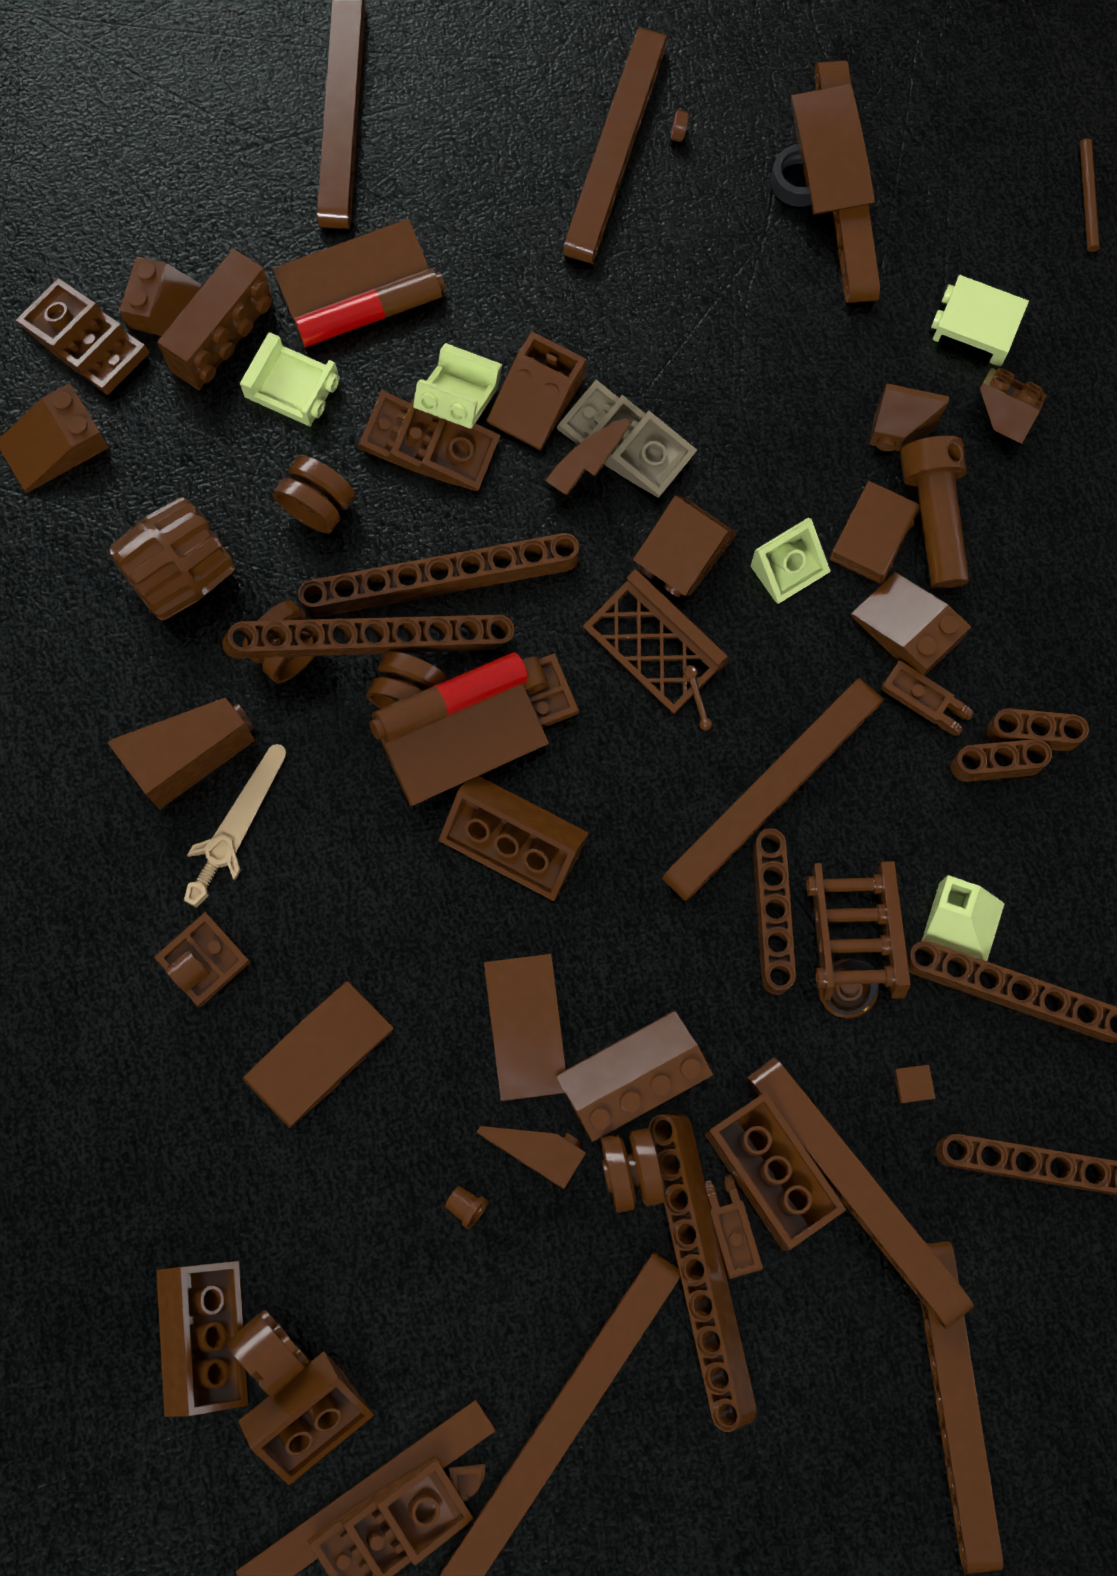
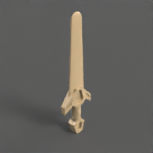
(224, 844)

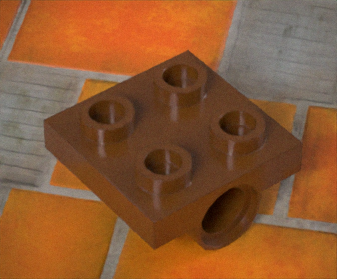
(548, 690)
(202, 960)

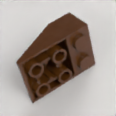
(537, 390)

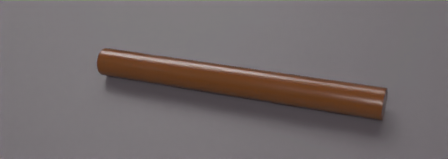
(1089, 194)

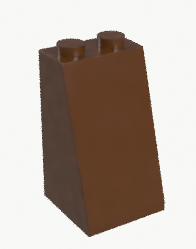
(183, 748)

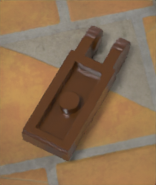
(925, 697)
(733, 1231)

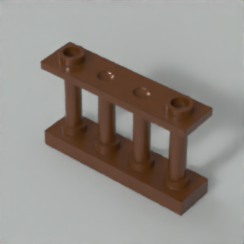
(886, 913)

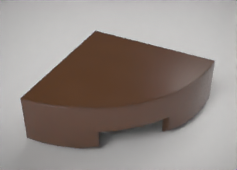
(467, 1479)

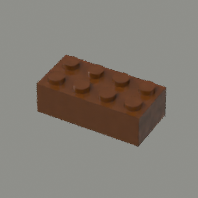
(216, 319)

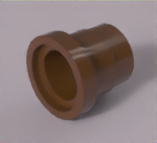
(466, 1206)

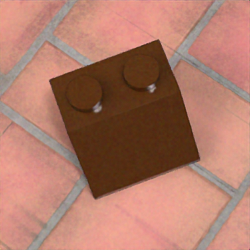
(155, 296)

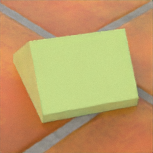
(790, 561)

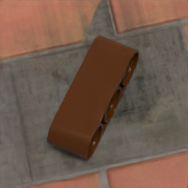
(1050, 722)
(1014, 752)

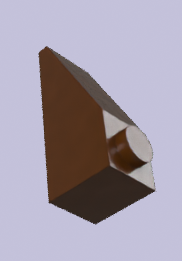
(543, 1152)

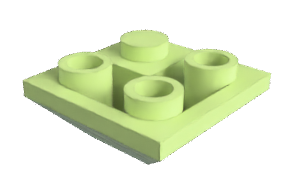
(963, 918)

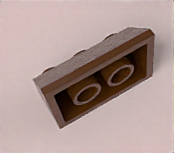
(305, 1419)

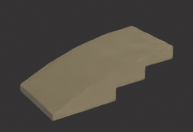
(649, 450)

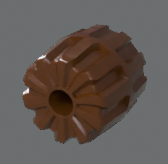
(172, 558)

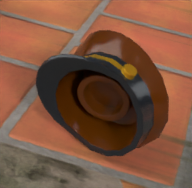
(851, 999)

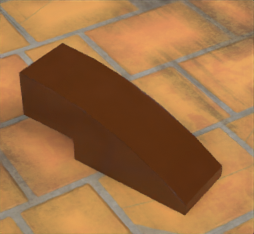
(588, 456)

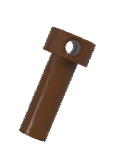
(934, 467)

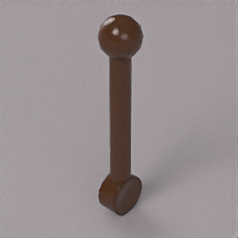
(690, 672)

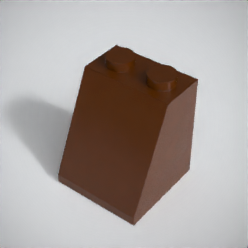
(683, 546)

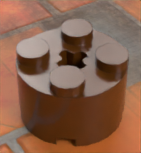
(267, 1353)

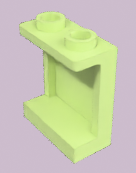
(980, 317)
(289, 381)
(458, 386)

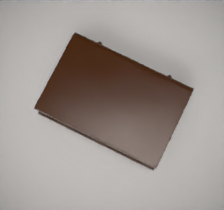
(875, 532)

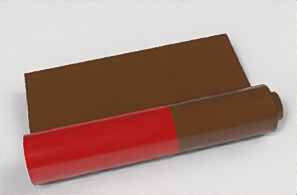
(357, 283)
(459, 728)

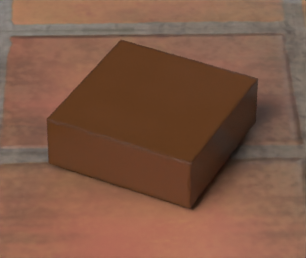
(914, 1084)

